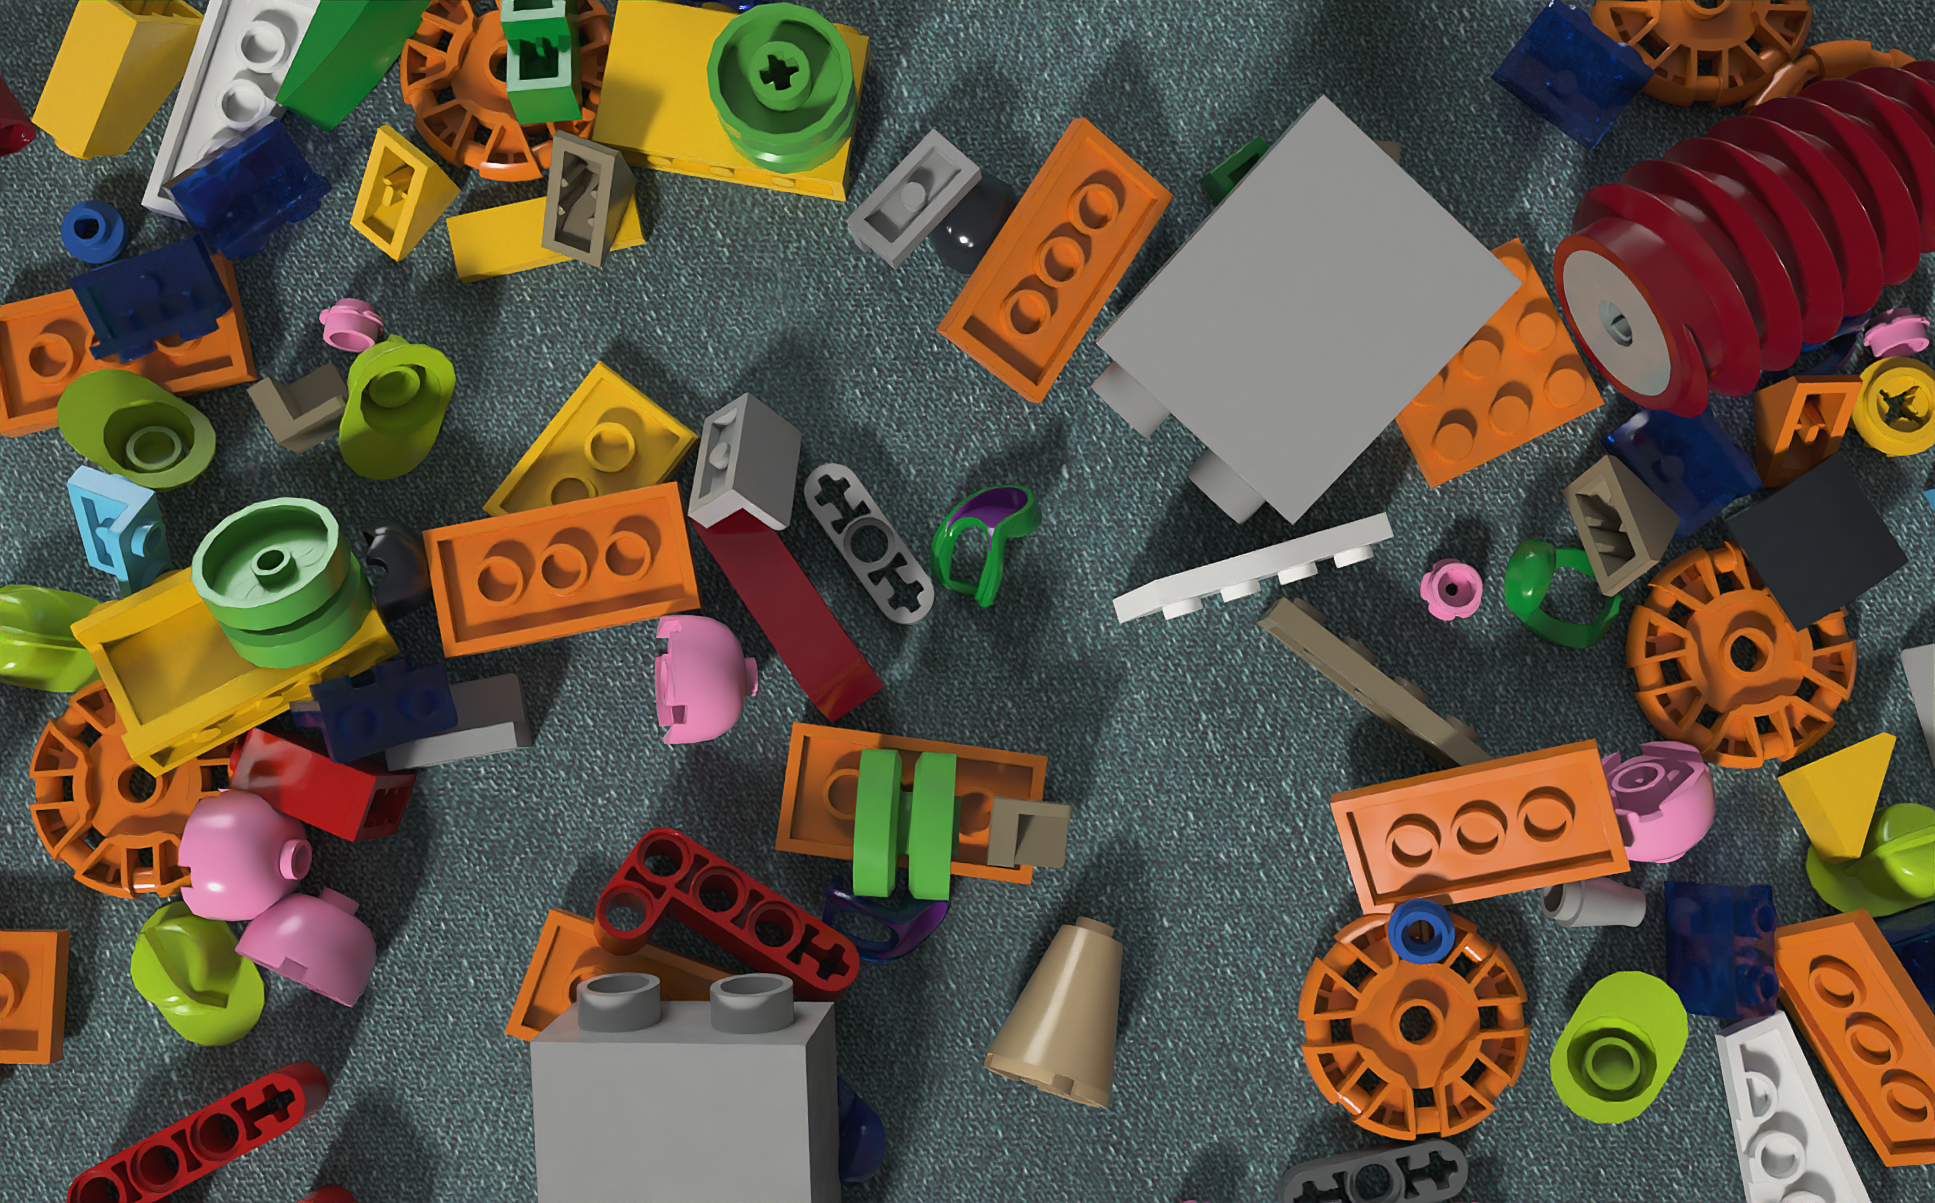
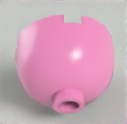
(700, 679)
(1661, 800)
(241, 856)
(314, 944)

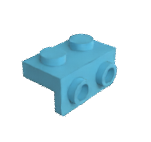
(120, 528)

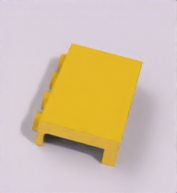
(661, 108)
(183, 680)

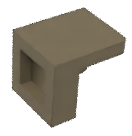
(305, 410)
(1028, 832)

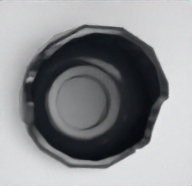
(973, 224)
(404, 558)

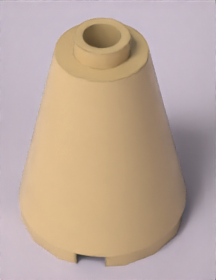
(1066, 1018)

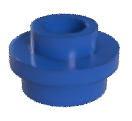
(107, 243)
(1414, 949)

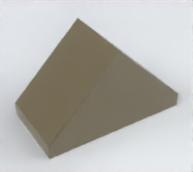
(585, 198)
(1619, 523)

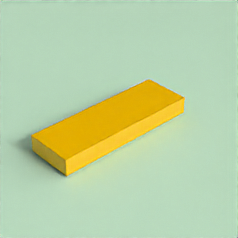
(511, 235)

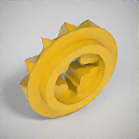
(1888, 379)

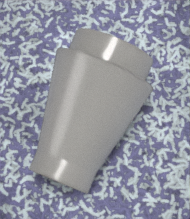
(1593, 903)

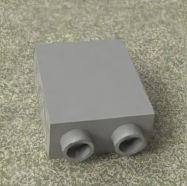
(1300, 317)
(687, 1095)

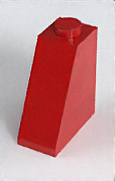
(299, 779)

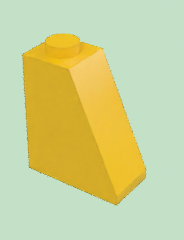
(115, 72)

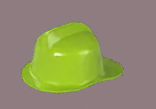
(394, 407)
(136, 429)
(38, 639)
(1893, 867)
(197, 976)
(1619, 1047)

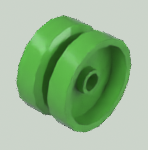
(774, 51)
(282, 582)
(905, 823)

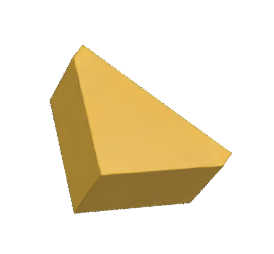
(400, 194)
(1839, 796)

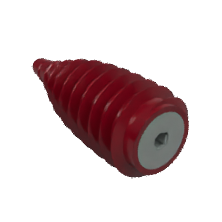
(1753, 238)

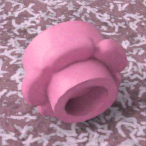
(351, 325)
(1897, 334)
(1468, 587)

